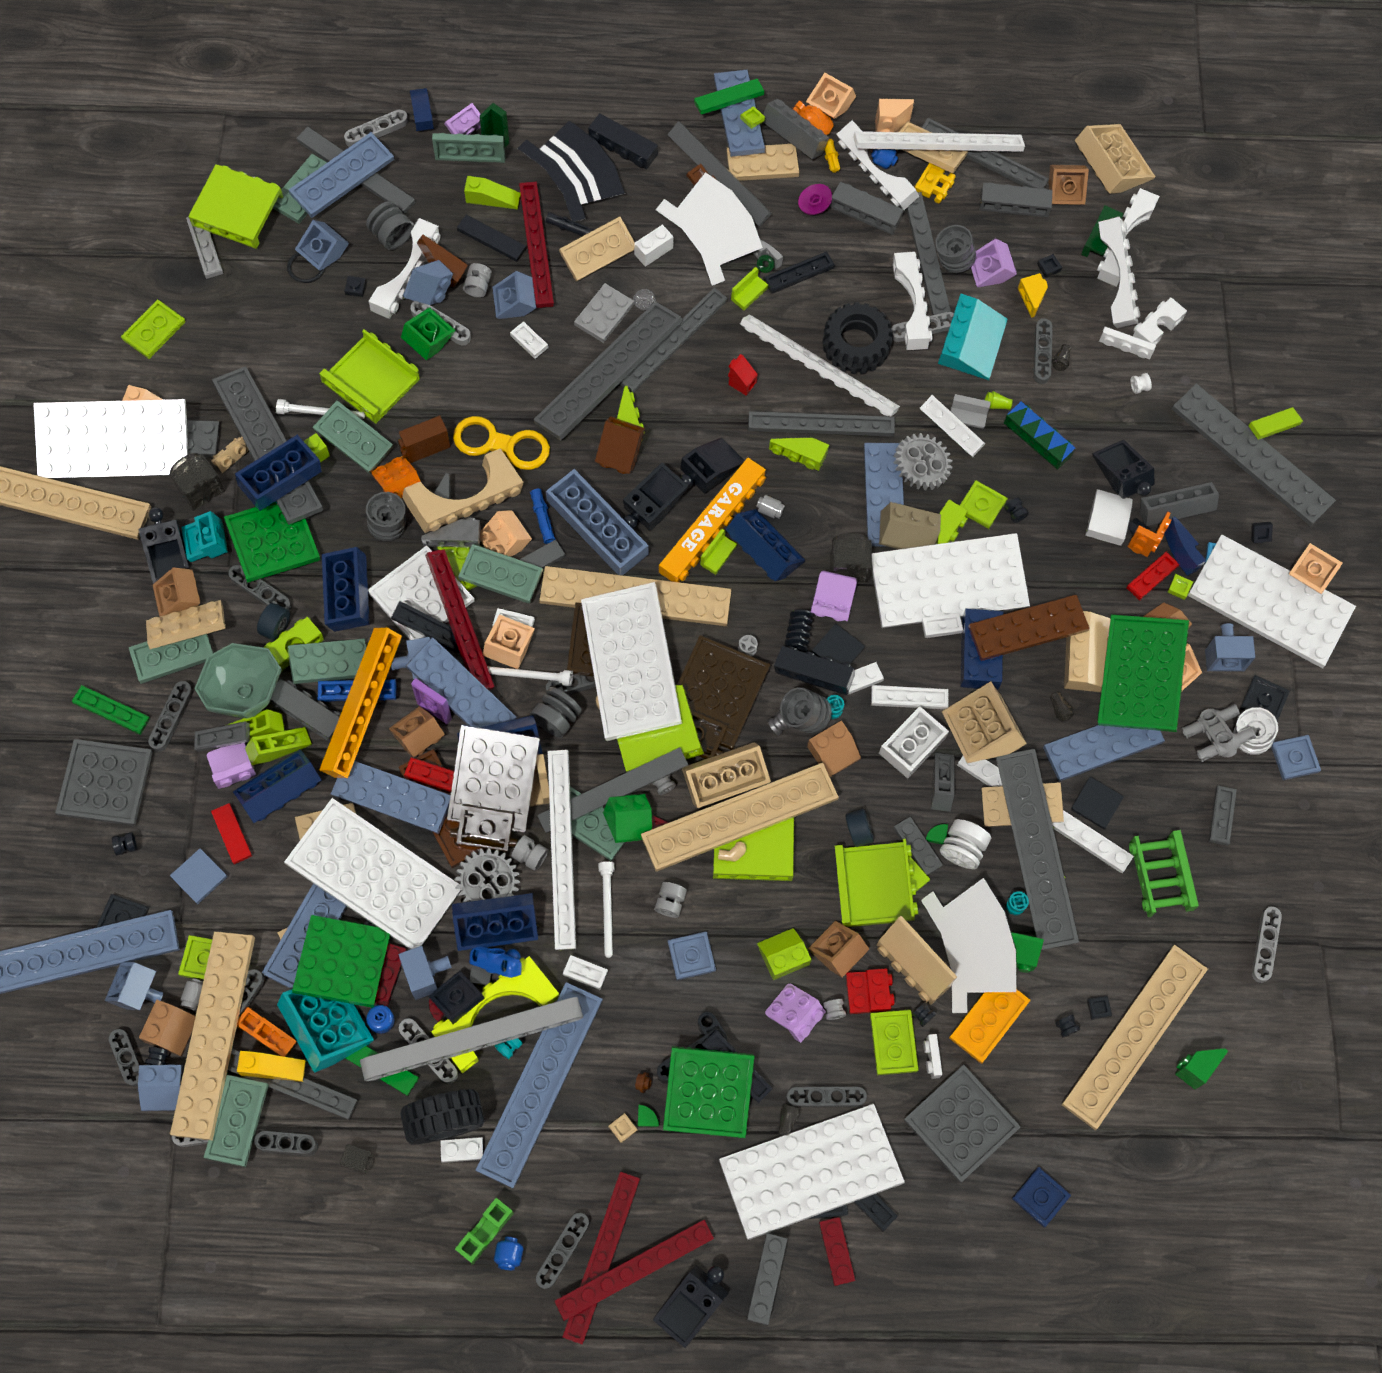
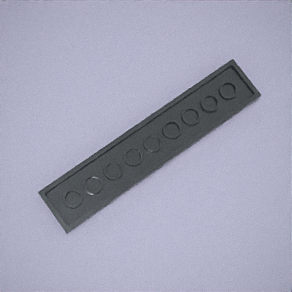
(607, 370)
(262, 435)
(1253, 455)
(1037, 849)

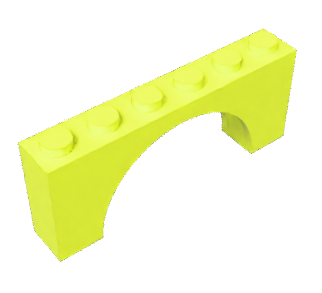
(529, 984)

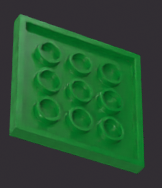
(268, 543)
(341, 961)
(708, 1092)

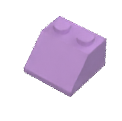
(993, 264)

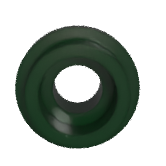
(760, 263)

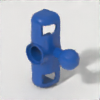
(496, 961)

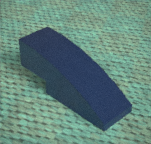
(421, 109)
(1183, 547)

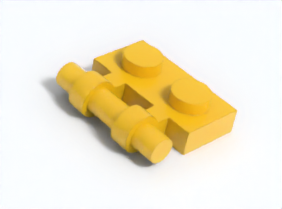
(929, 180)

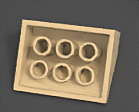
(1113, 157)
(1087, 655)
(983, 725)
(916, 961)

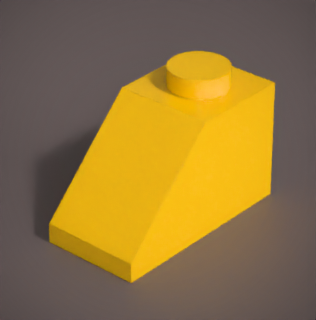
(1032, 292)

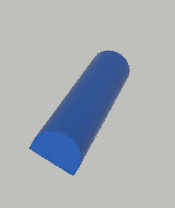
(340, 689)

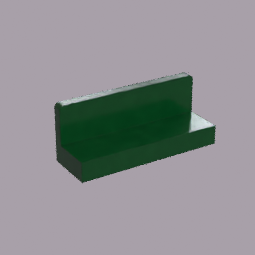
(494, 122)
(1094, 241)

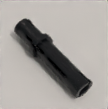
(566, 224)

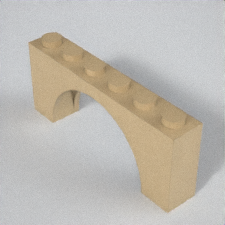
(436, 511)

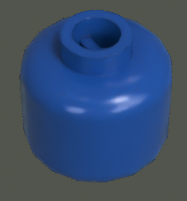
(884, 157)
(383, 1013)
(508, 1254)

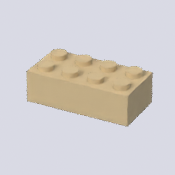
(726, 775)

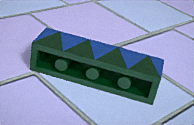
(1039, 435)

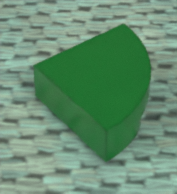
(937, 834)
(646, 1117)

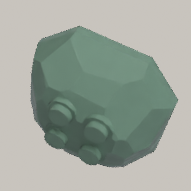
(238, 680)

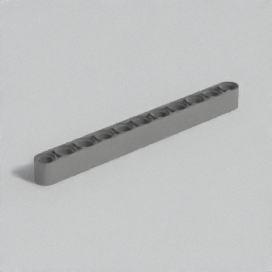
(471, 1039)

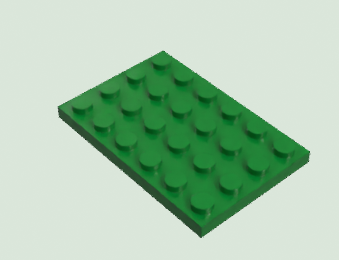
(1143, 673)

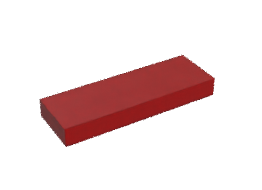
(1152, 576)
(429, 774)
(231, 833)

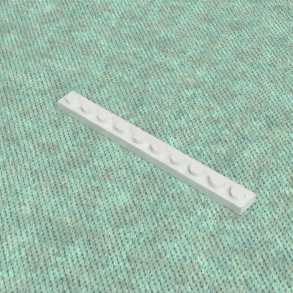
(938, 141)
(824, 368)
(1070, 828)
(561, 850)

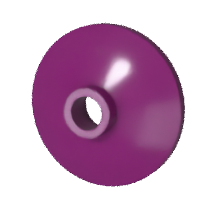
(815, 199)

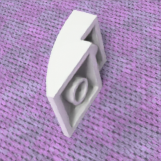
(1109, 517)

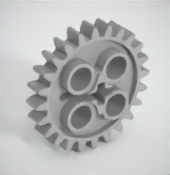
(922, 461)
(500, 867)

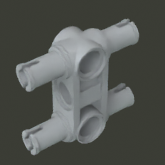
(1222, 739)

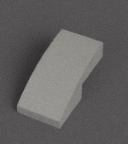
(769, 250)

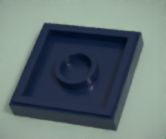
(1041, 1197)

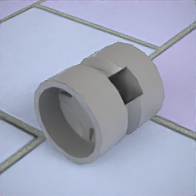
(477, 280)
(528, 852)
(673, 893)

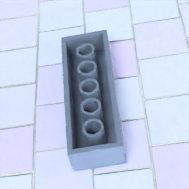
(597, 522)

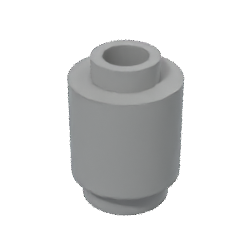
(770, 507)
(191, 994)

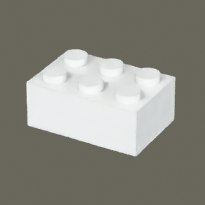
(913, 742)

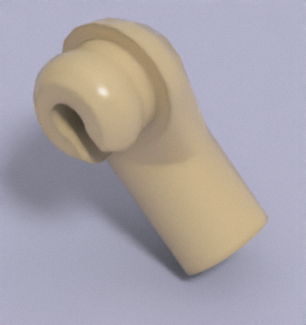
(734, 854)

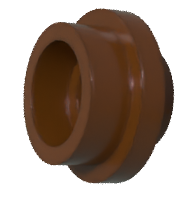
(643, 1082)

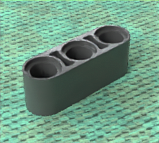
(276, 1143)

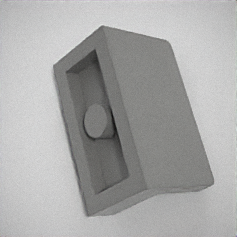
(970, 410)

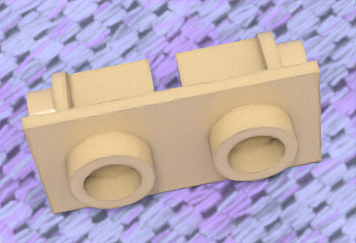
(233, 453)

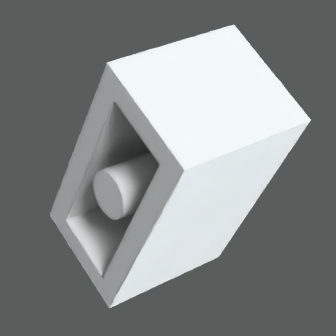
(653, 245)

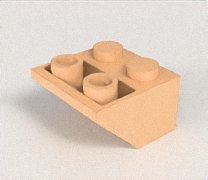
(504, 534)

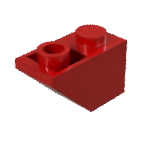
(742, 375)

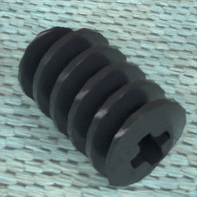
(798, 629)

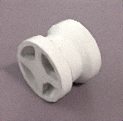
(1141, 383)

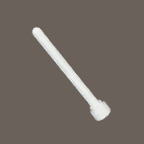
(284, 407)
(564, 677)
(607, 870)

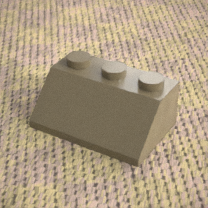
(908, 527)

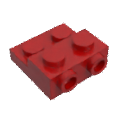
(869, 991)

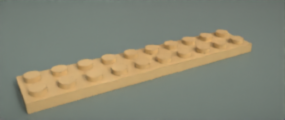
(72, 503)
(676, 599)
(739, 817)
(212, 1036)
(1134, 1037)

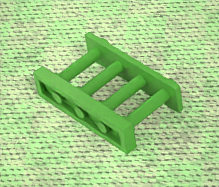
(1179, 861)

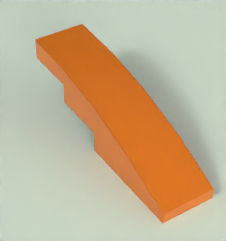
(265, 1032)

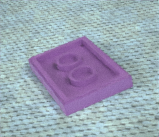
(431, 701)

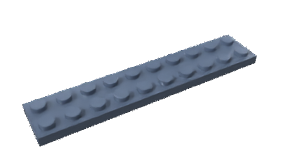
(87, 951)
(536, 1092)

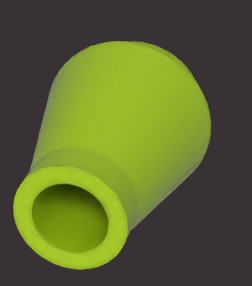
(998, 401)

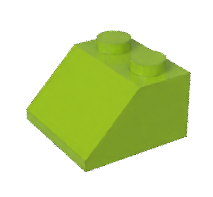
(784, 953)

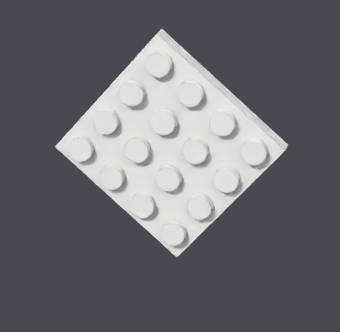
(414, 586)

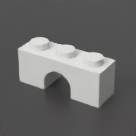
(1167, 314)

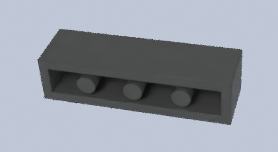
(795, 129)
(1015, 200)
(866, 208)
(1179, 503)
(304, 709)
(766, 1279)

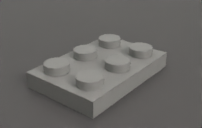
(604, 313)

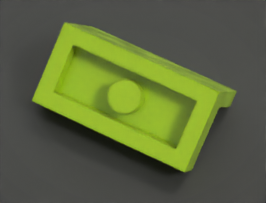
(748, 289)
(717, 552)

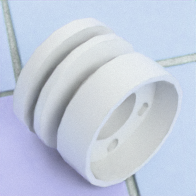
(1261, 722)
(965, 844)

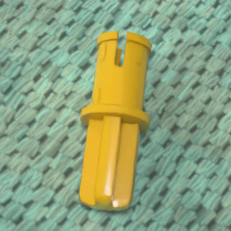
(831, 156)

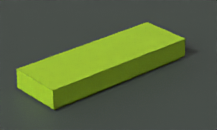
(1275, 423)

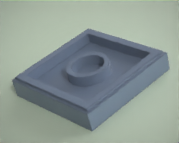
(1295, 757)
(198, 876)
(691, 956)

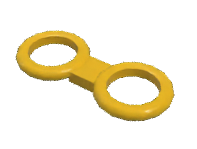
(498, 440)

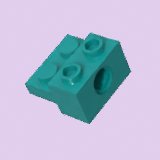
(204, 537)

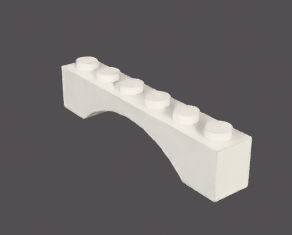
(897, 187)
(1140, 211)
(906, 272)
(388, 296)
(1124, 307)

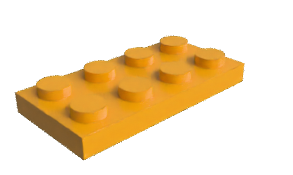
(988, 1022)

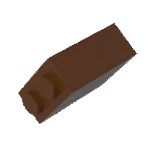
(423, 439)
(619, 445)

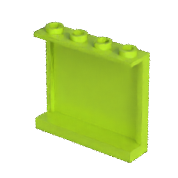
(234, 205)
(371, 377)
(647, 746)
(766, 855)
(875, 884)

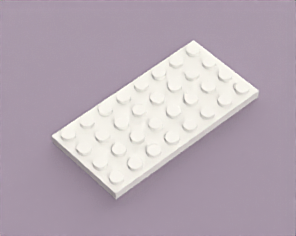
(109, 437)
(949, 579)
(1271, 601)
(631, 661)
(373, 875)
(811, 1171)

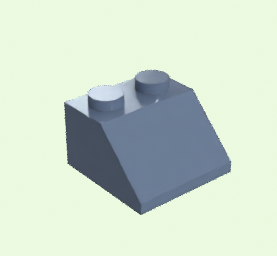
(321, 245)
(428, 283)
(514, 296)
(159, 1086)

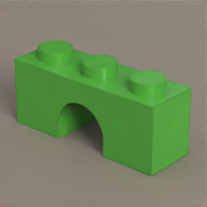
(485, 1231)

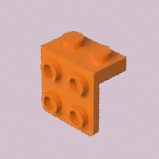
(396, 476)
(1145, 540)

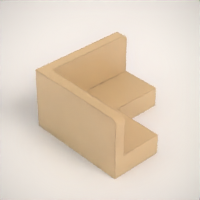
(540, 789)

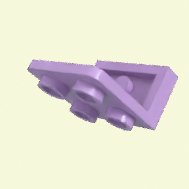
(464, 121)
(834, 596)
(230, 765)
(796, 1011)

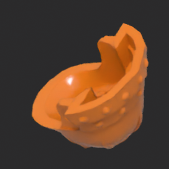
(815, 116)

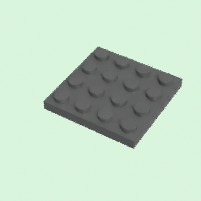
(104, 782)
(962, 1123)

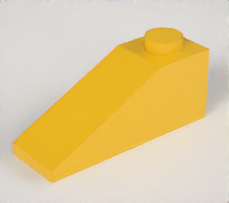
(270, 1066)

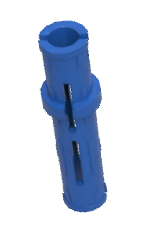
(540, 509)

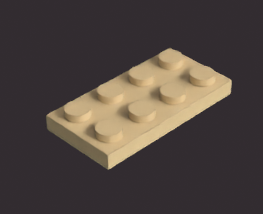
(944, 159)
(776, 162)
(597, 249)
(185, 624)
(996, 810)

